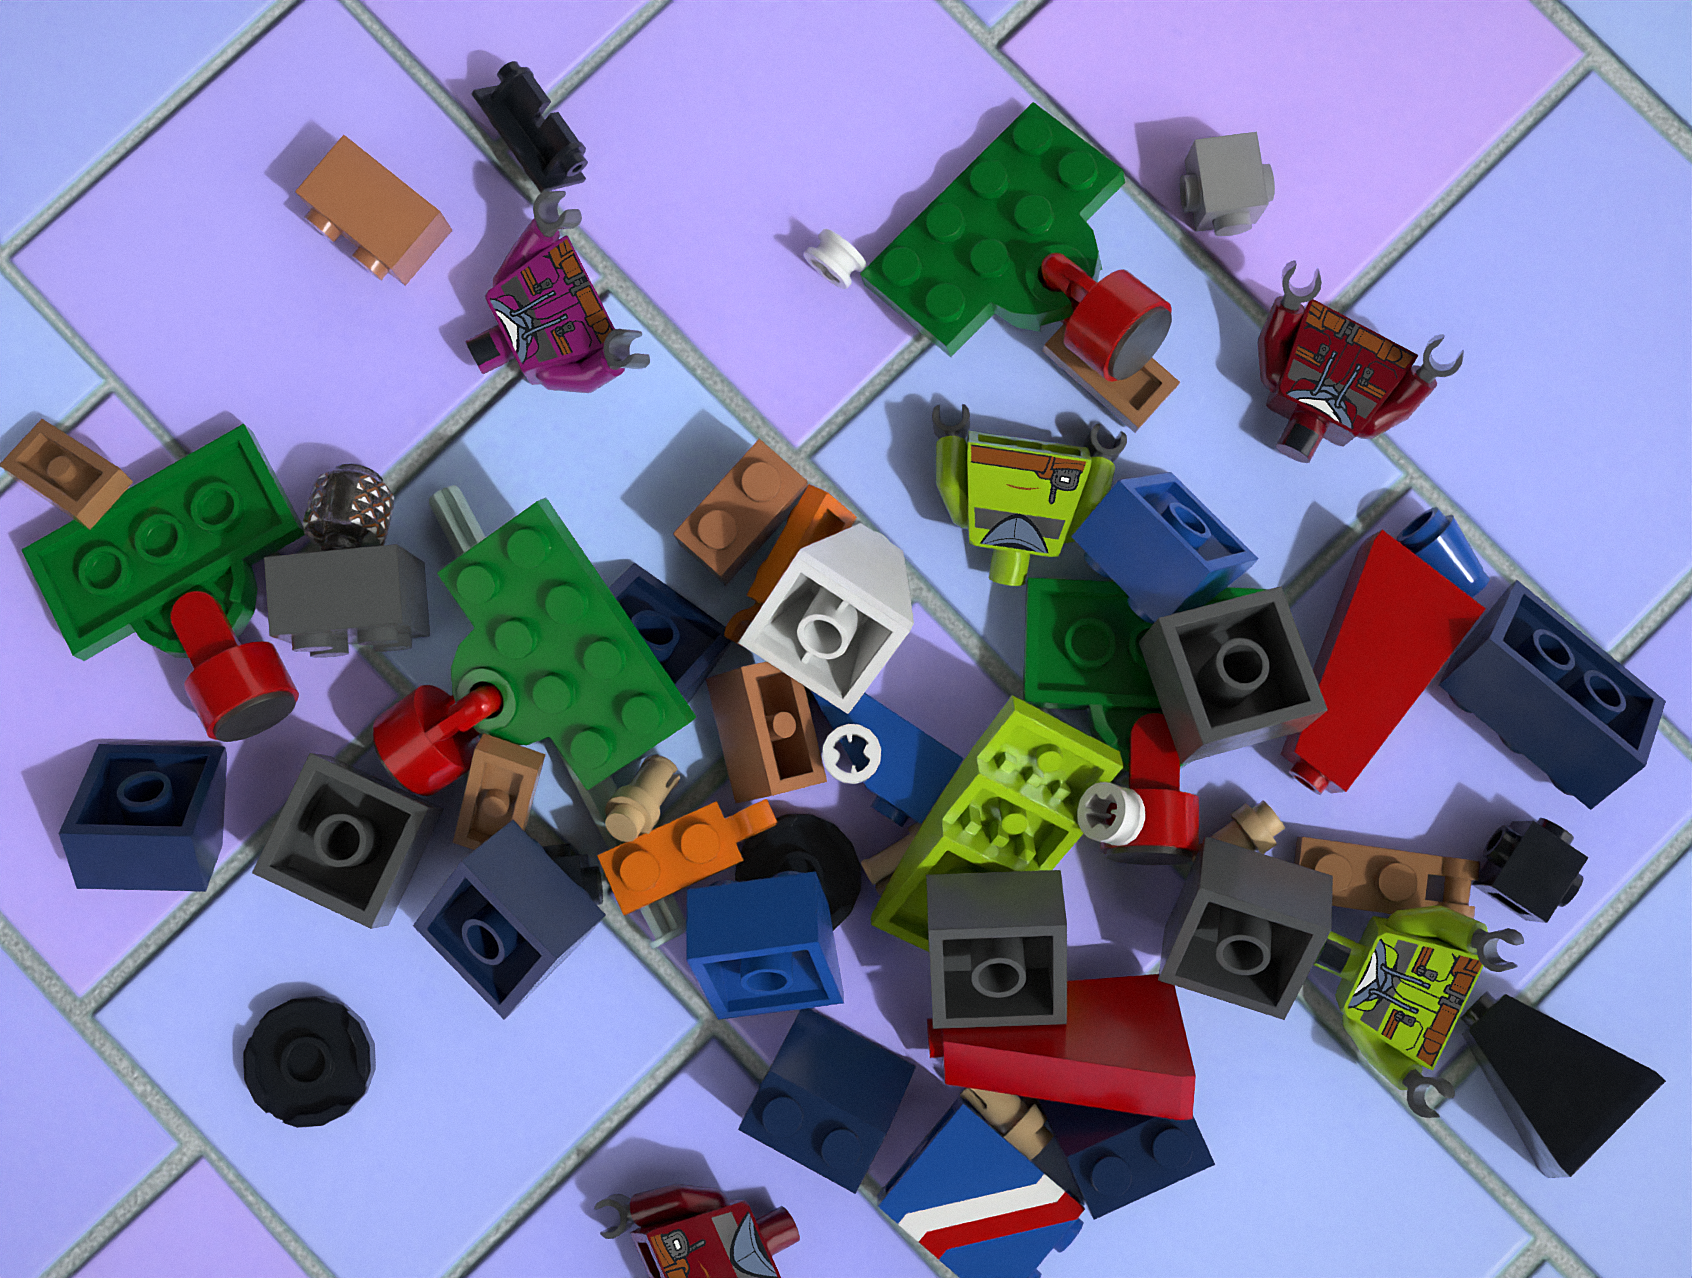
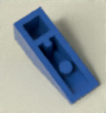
(912, 763)

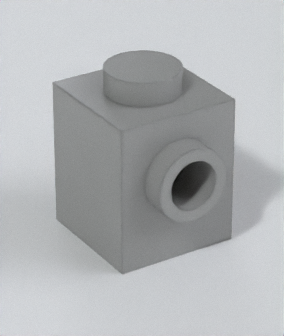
(1226, 183)

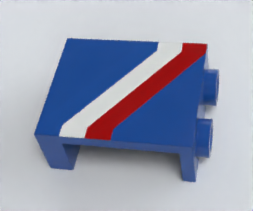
(980, 1200)

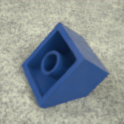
(1161, 546)
(763, 945)

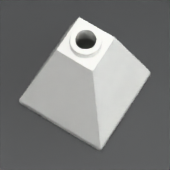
(836, 615)

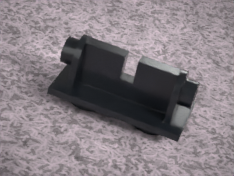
(542, 146)

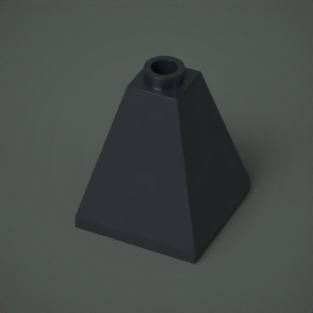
(1554, 1081)

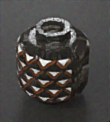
(348, 509)

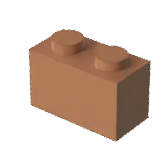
(373, 211)
(741, 512)
(765, 731)

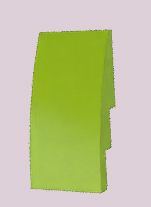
(1000, 812)

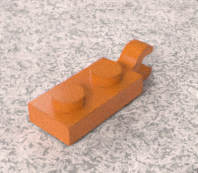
(810, 521)
(680, 853)

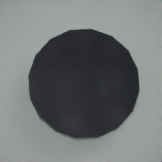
(806, 845)
(309, 1061)

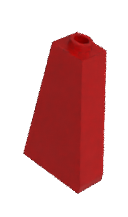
(1378, 656)
(1115, 1053)

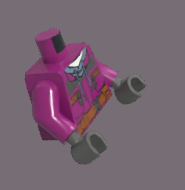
(552, 312)

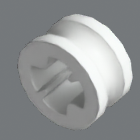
(835, 258)
(831, 755)
(1129, 813)

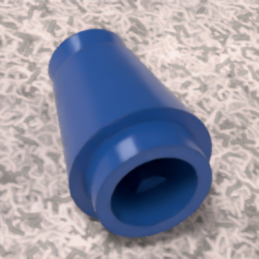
(1445, 548)

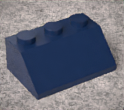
(1555, 696)

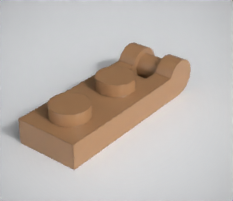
(1387, 878)

